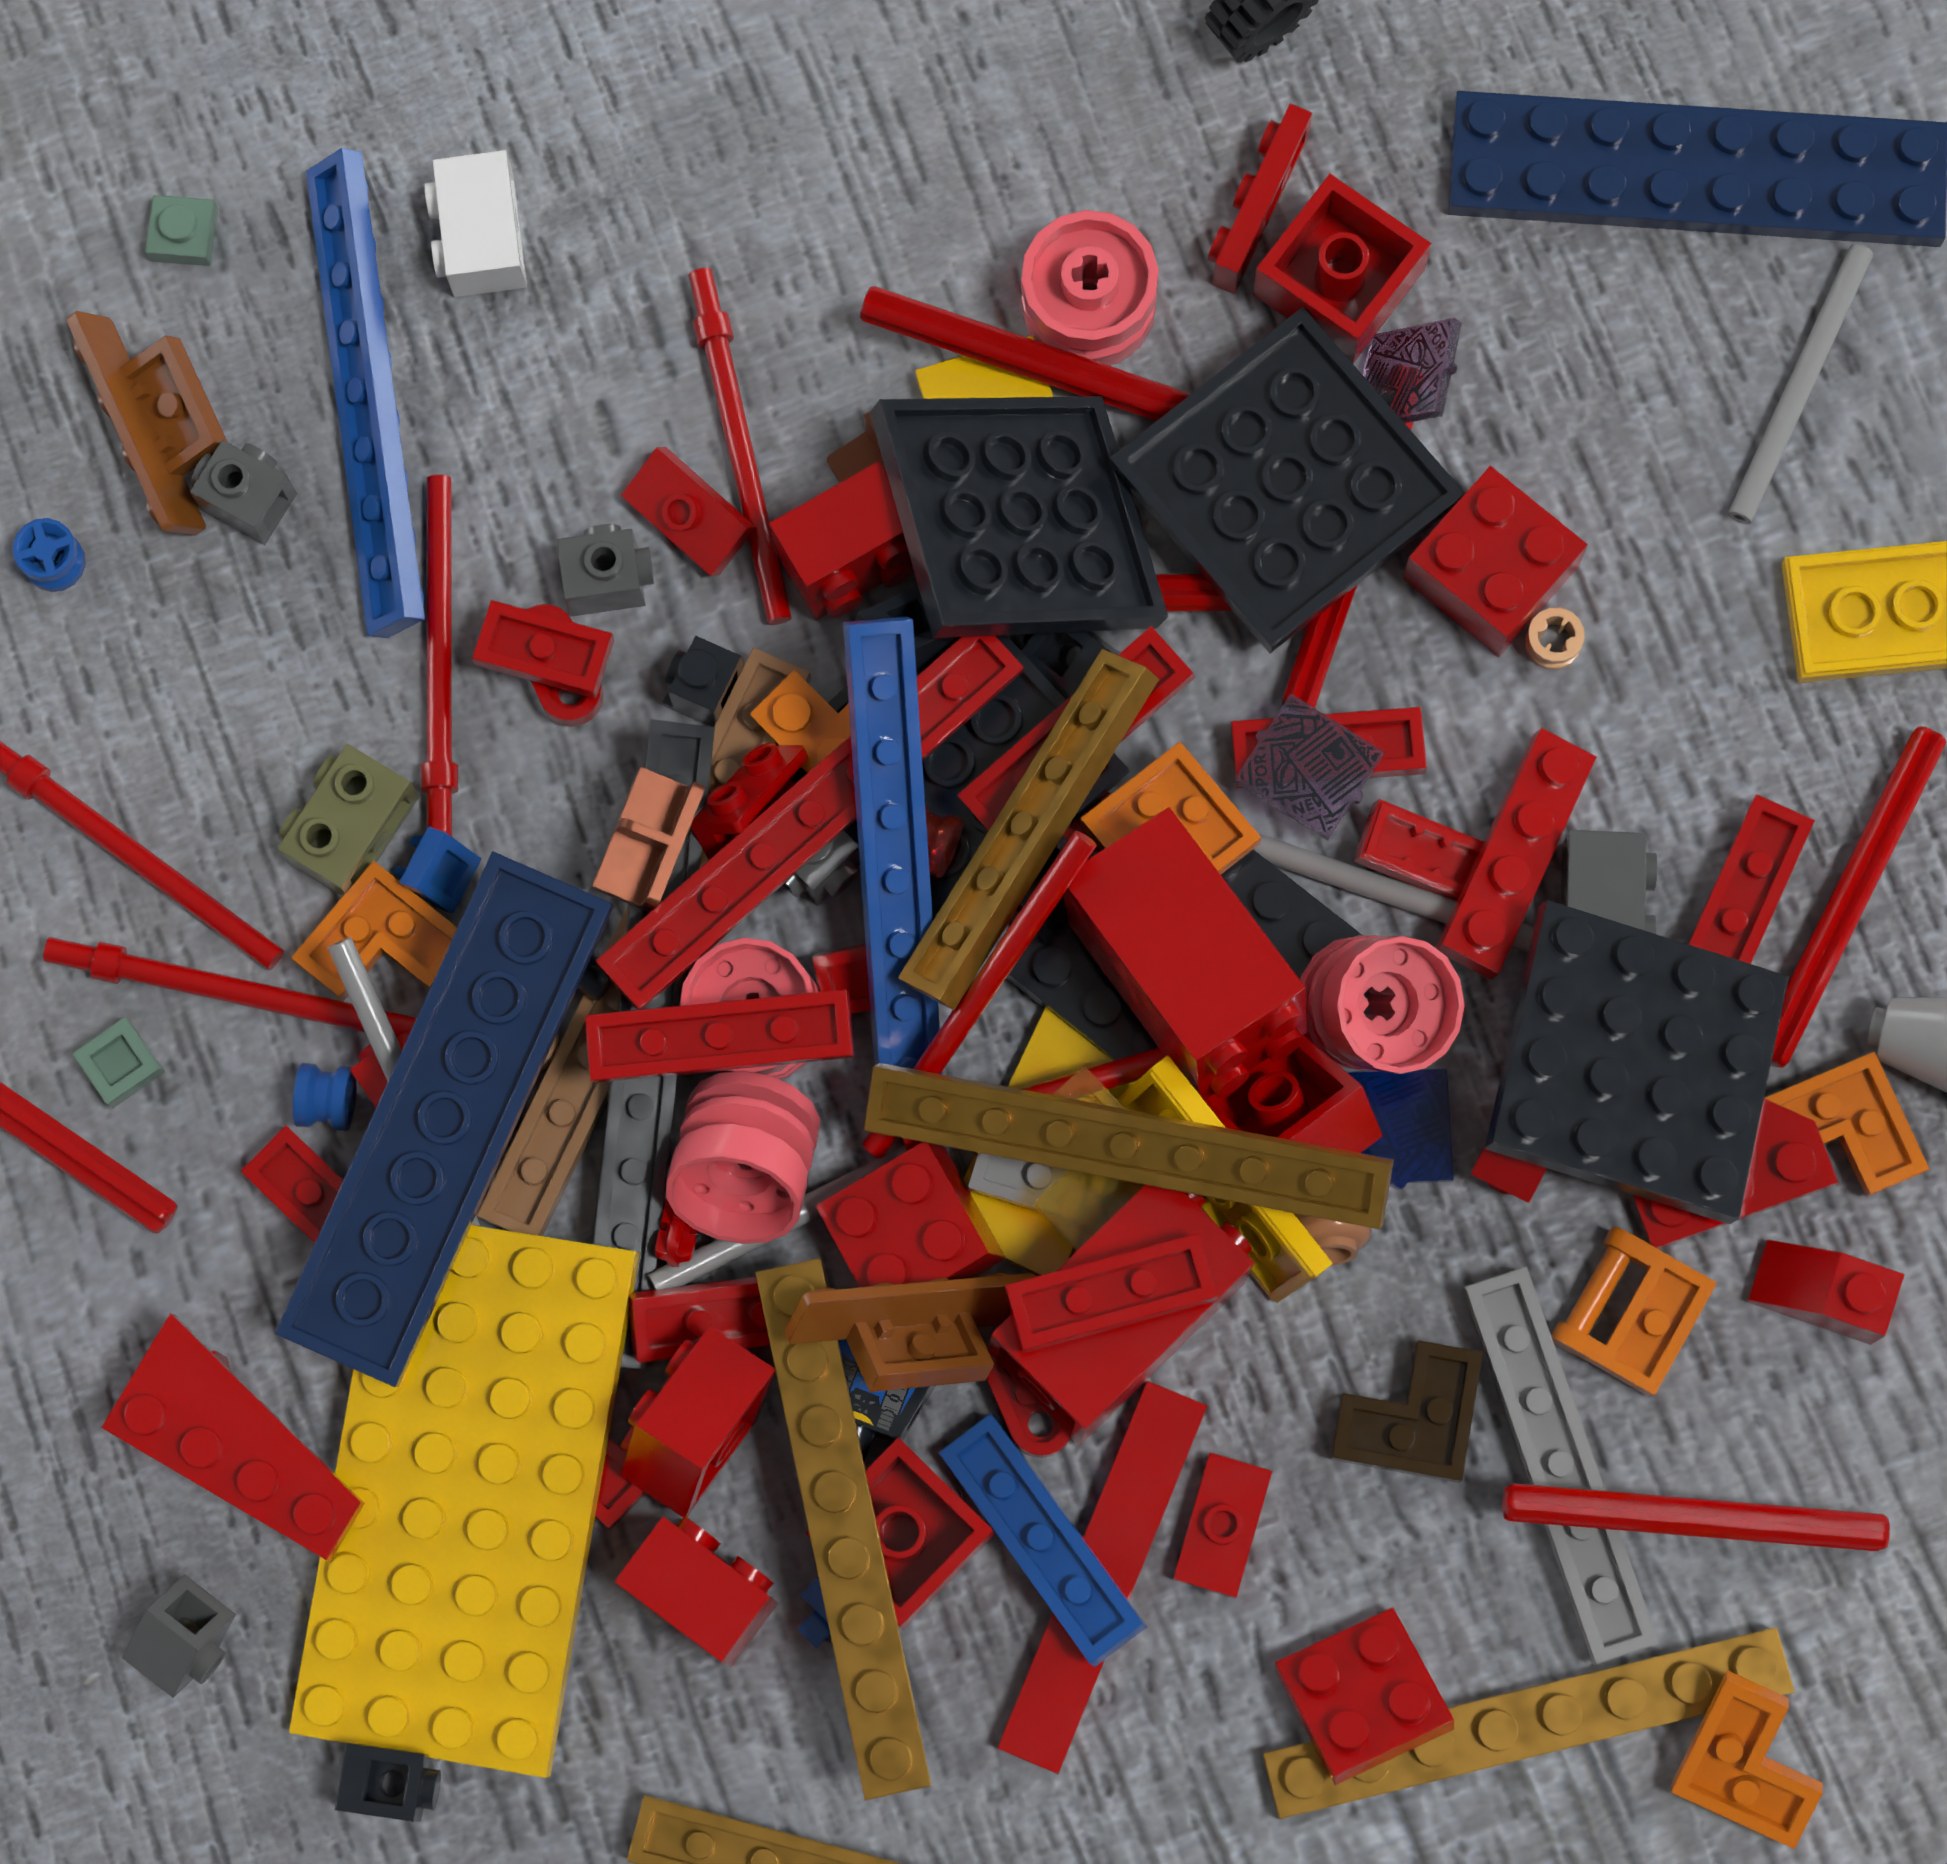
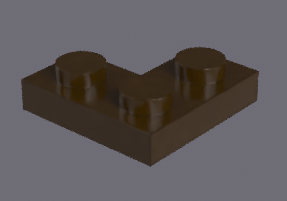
(1428, 1431)

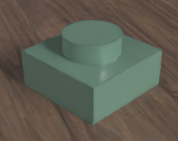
(181, 230)
(118, 1062)

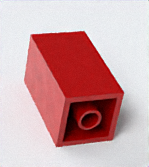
(1187, 956)
(1102, 1370)

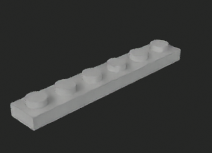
(1558, 1455)

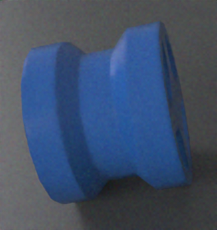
(39, 543)
(324, 1097)

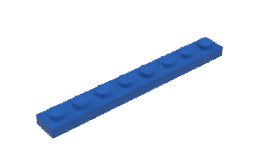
(365, 394)
(890, 831)

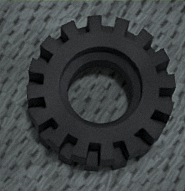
(1254, 25)

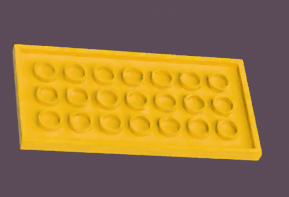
(480, 1493)

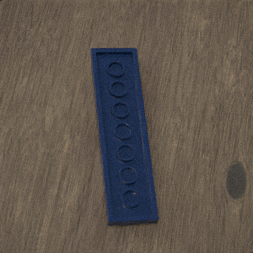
(1699, 168)
(444, 1119)

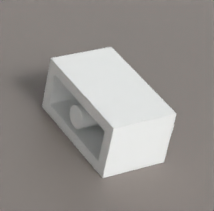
(477, 224)

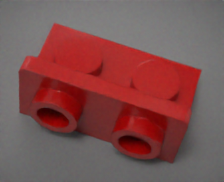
(750, 791)

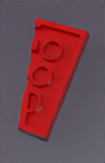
(218, 1434)

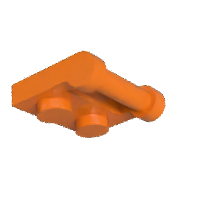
(1652, 1322)

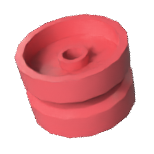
(1090, 286)

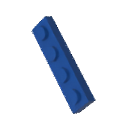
(1043, 1540)

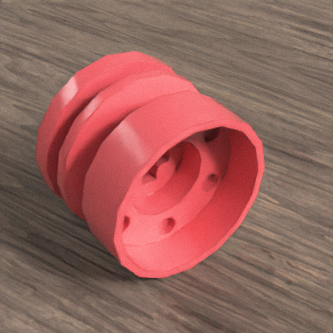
(747, 971)
(1411, 1002)
(743, 1157)

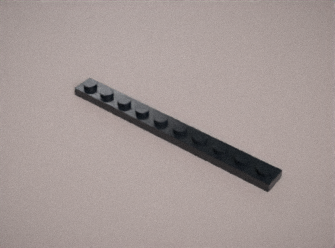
(642, 1109)

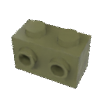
(346, 819)

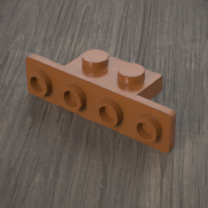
(156, 412)
(910, 1330)

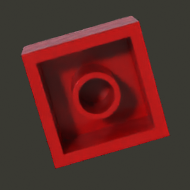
(1342, 265)
(843, 543)
(1494, 561)
(1301, 1101)
(911, 1222)
(695, 1420)
(921, 1527)
(696, 1590)

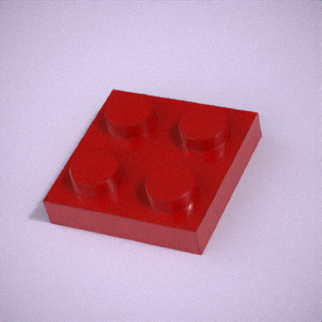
(1364, 1696)

